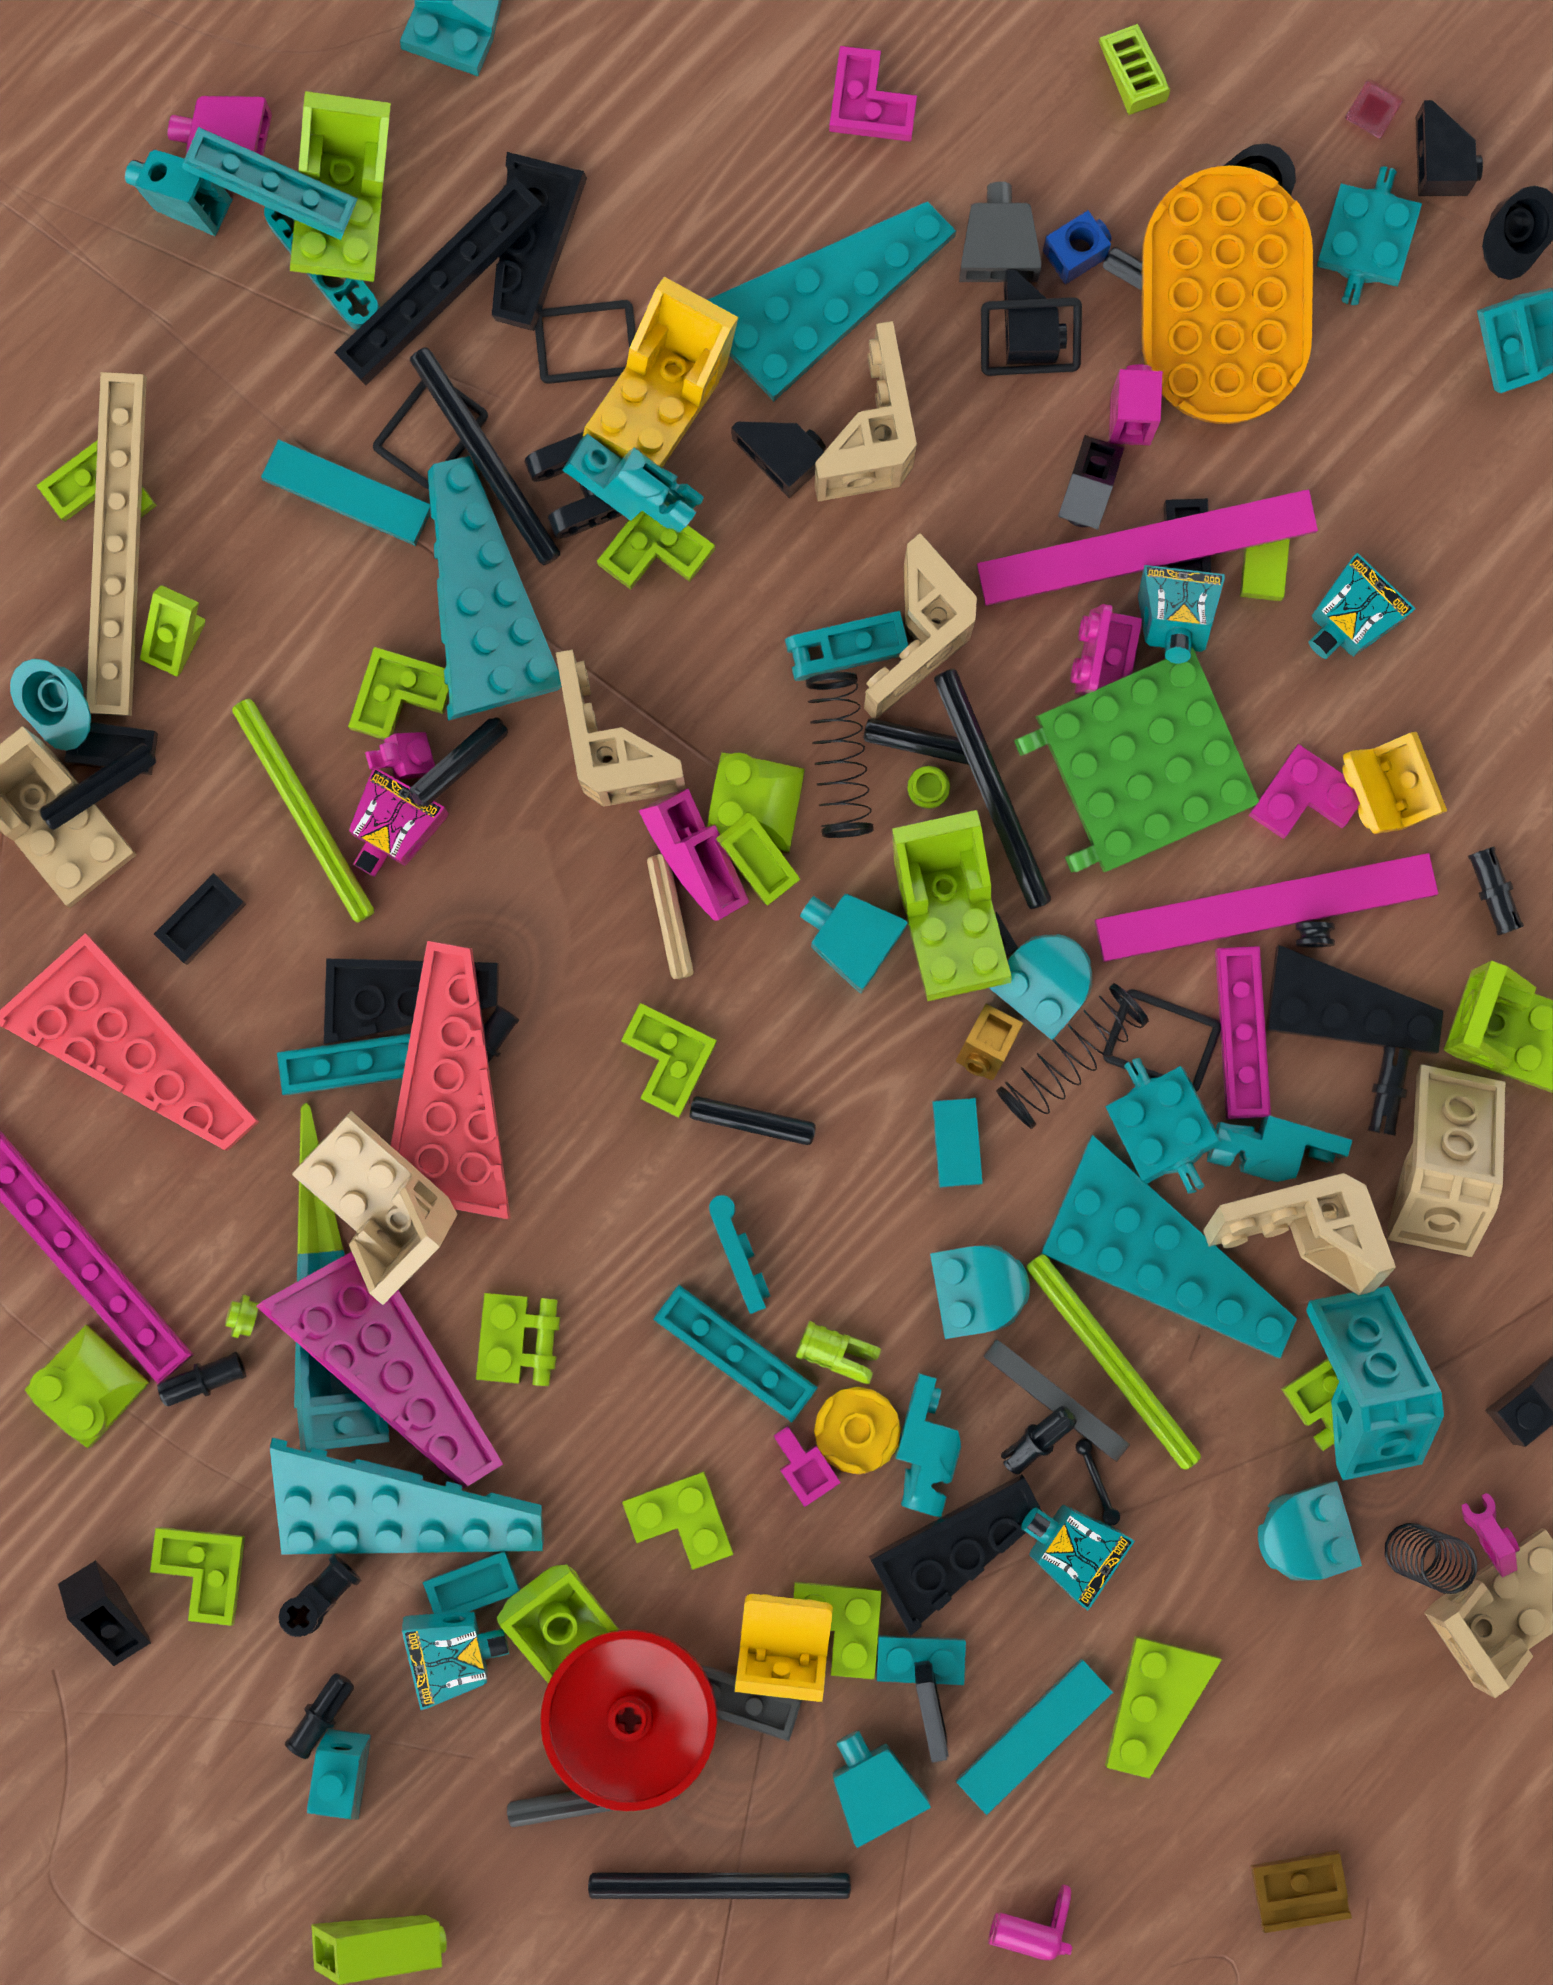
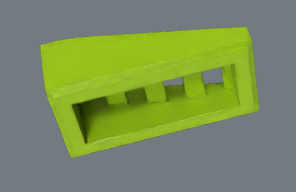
(1145, 97)

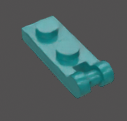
(848, 645)
(738, 1251)

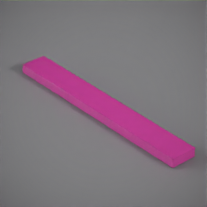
(1150, 545)
(1266, 907)
(88, 1266)

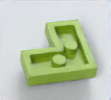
(74, 485)
(644, 541)
(388, 684)
(680, 1054)
(685, 1506)
(213, 1563)
(854, 1625)

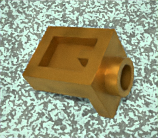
(989, 1042)

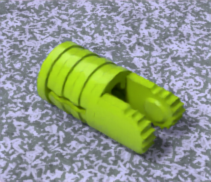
(828, 1348)

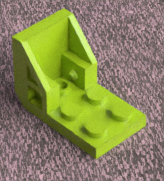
(347, 150)
(949, 905)
(1504, 1026)

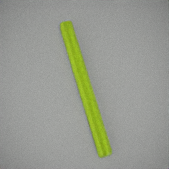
(303, 810)
(1113, 1362)

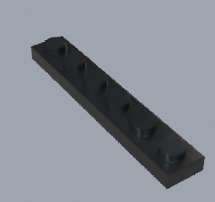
(440, 281)

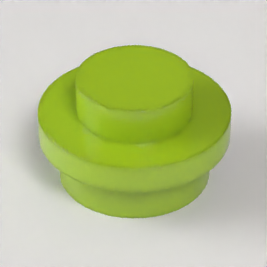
(928, 787)
(242, 1316)

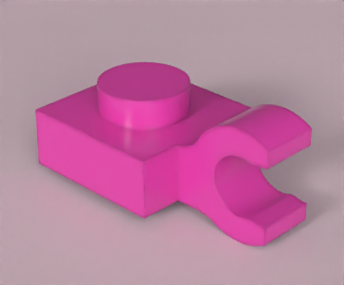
(406, 754)
(807, 1471)
(1496, 1542)

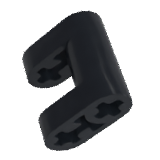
(576, 516)

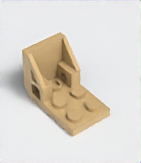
(878, 443)
(930, 594)
(636, 766)
(75, 854)
(1454, 1165)
(384, 1198)
(1344, 1225)
(1499, 1618)

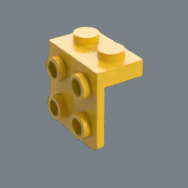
(1393, 784)
(783, 1647)

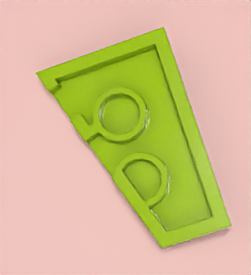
(1155, 1702)

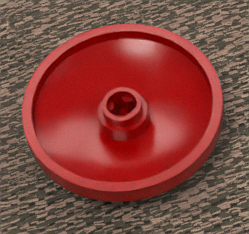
(629, 1720)

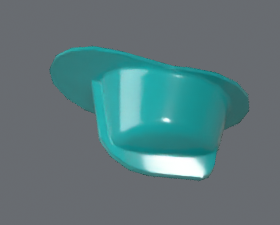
(51, 702)

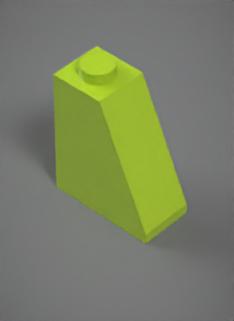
(377, 1947)

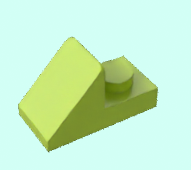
(171, 630)

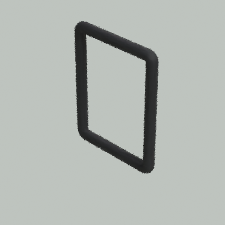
(1031, 303)
(575, 309)
(377, 445)
(1172, 1008)

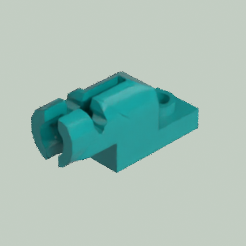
(633, 484)
(1276, 1148)
(929, 1448)

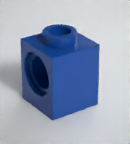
(1073, 263)

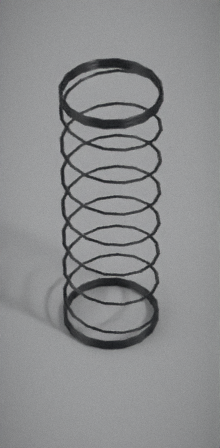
(863, 827)
(1018, 1107)
(1436, 1537)

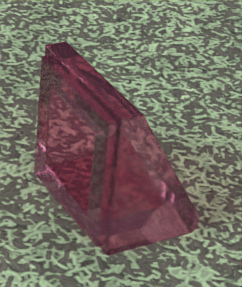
(1374, 108)

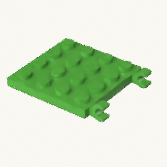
(1144, 762)

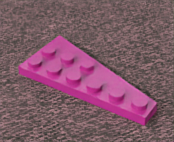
(385, 1363)

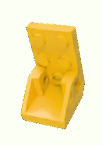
(667, 374)

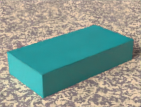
(957, 1142)
(472, 1585)

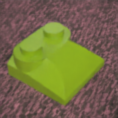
(757, 787)
(86, 1387)
(553, 1618)

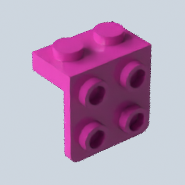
(1107, 649)

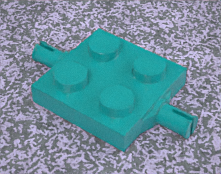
(1369, 235)
(1163, 1125)

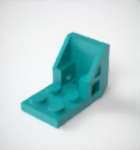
(1385, 1391)

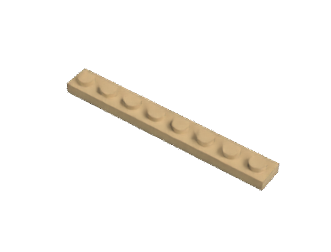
(116, 543)

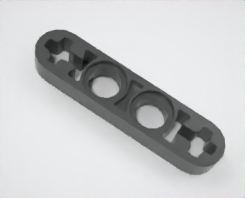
(1054, 1397)

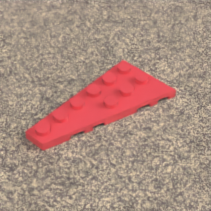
(109, 1030)
(446, 1092)

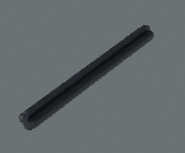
(485, 456)
(992, 788)
(719, 1886)

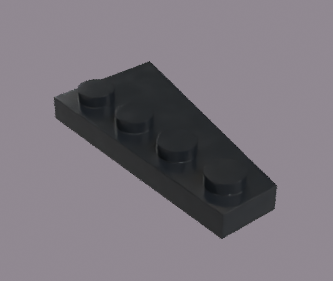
(530, 262)
(382, 995)
(1338, 1006)
(946, 1554)

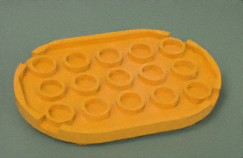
(1227, 294)

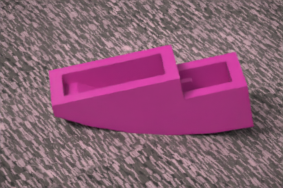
(694, 853)

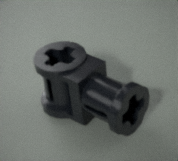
(318, 1597)

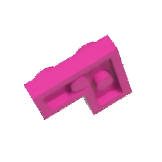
(862, 109)
(1302, 783)

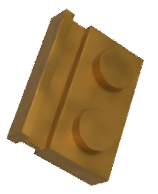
(1301, 1891)

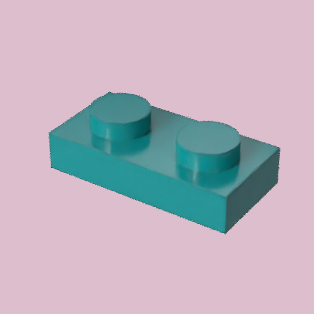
(899, 1653)

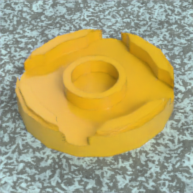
(857, 1430)

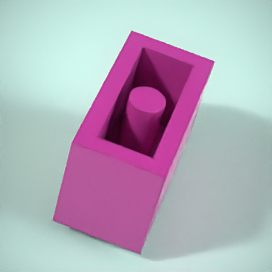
(1135, 405)

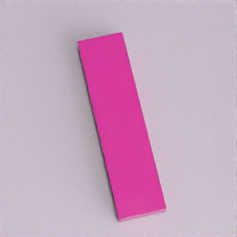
(1242, 1032)

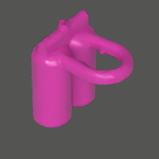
(1031, 1937)

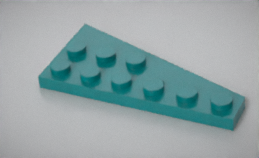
(816, 301)
(484, 612)
(1141, 1244)
(382, 1509)

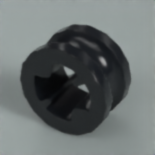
(1315, 934)

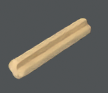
(670, 917)

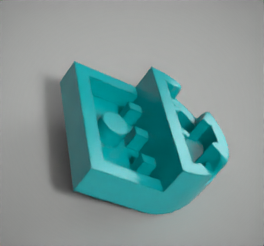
(1048, 981)
(979, 1289)
(1309, 1534)

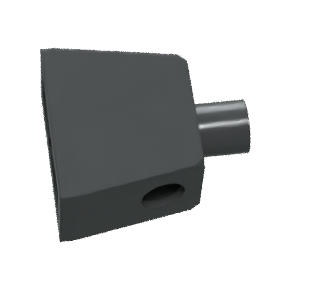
(1000, 239)

